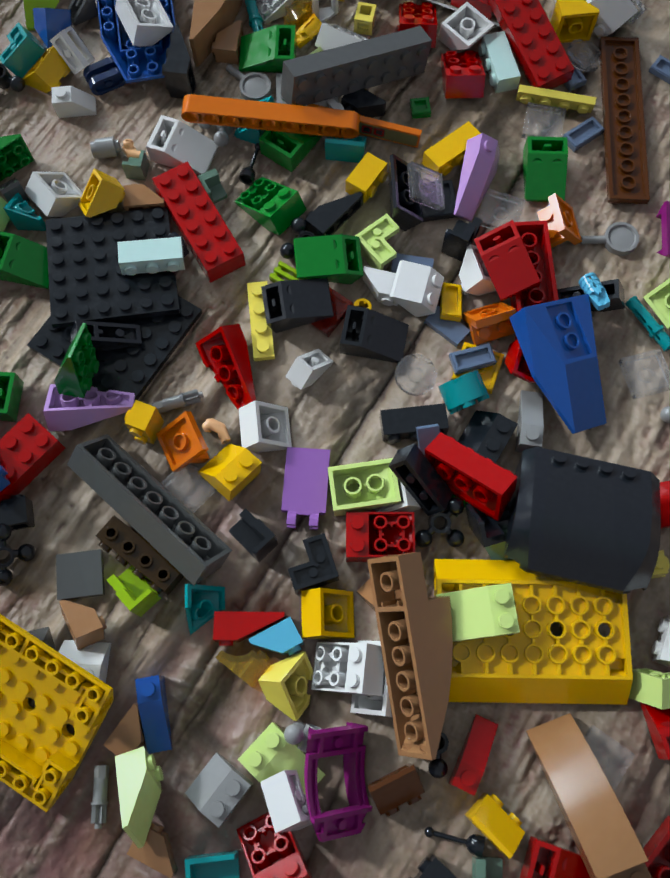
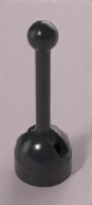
(247, 174)
(474, 843)

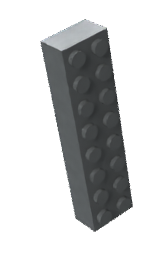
(355, 66)
(149, 508)

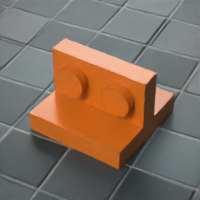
(560, 221)
(489, 322)
(183, 442)

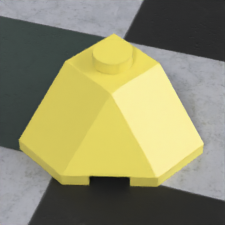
(287, 684)

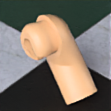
(129, 149)
(220, 428)

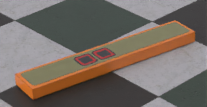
(387, 130)

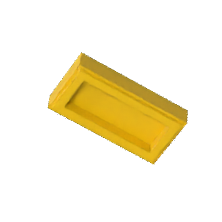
(451, 302)

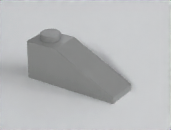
(530, 421)

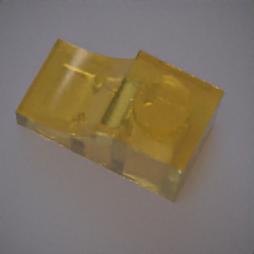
(298, 13)
(247, 667)

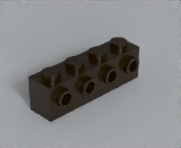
(140, 555)

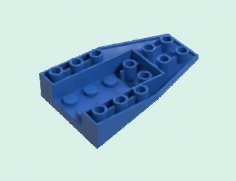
(132, 61)
(564, 358)

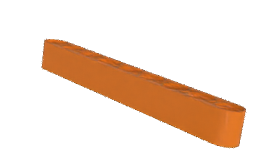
(270, 116)

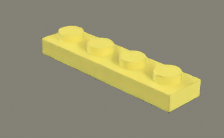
(580, 103)
(261, 333)

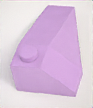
(72, 412)

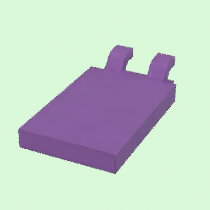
(305, 485)

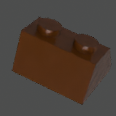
(395, 789)

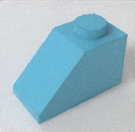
(280, 638)

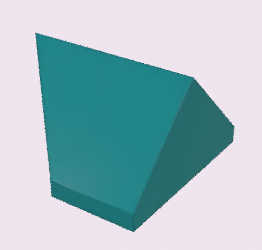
(23, 215)
(201, 603)

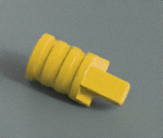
(308, 30)

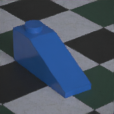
(154, 713)

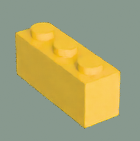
(450, 150)

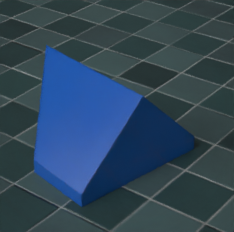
(50, 22)

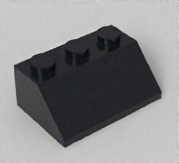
(403, 210)
(488, 434)

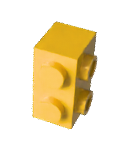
(367, 176)
(143, 422)

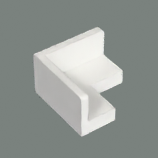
(286, 801)

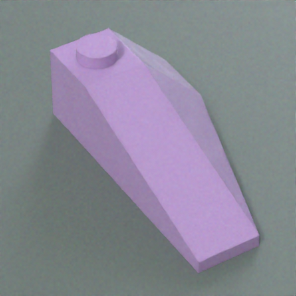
(477, 173)

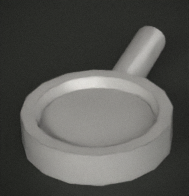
(253, 85)
(618, 239)

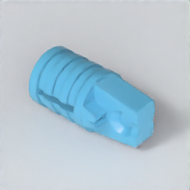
(596, 291)

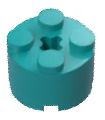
(463, 391)

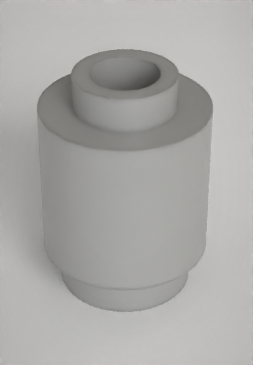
(105, 147)

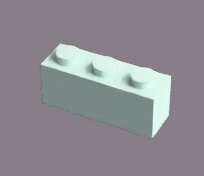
(499, 62)
(151, 256)

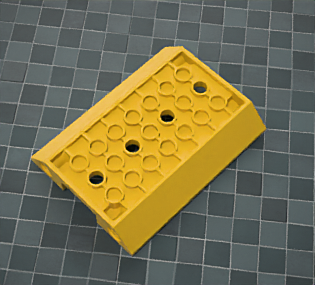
(535, 663)
(35, 745)

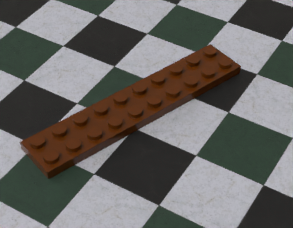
(623, 121)

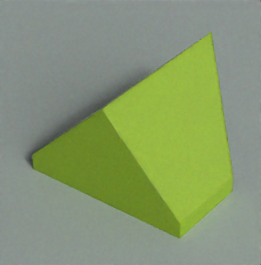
(28, 8)

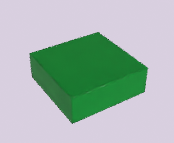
(420, 107)

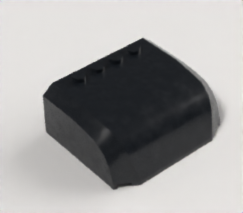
(584, 521)

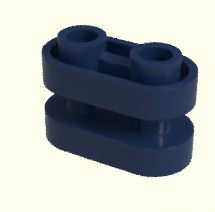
(103, 76)

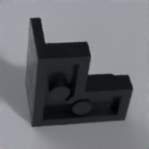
(460, 237)
(485, 527)
(254, 535)
(319, 569)

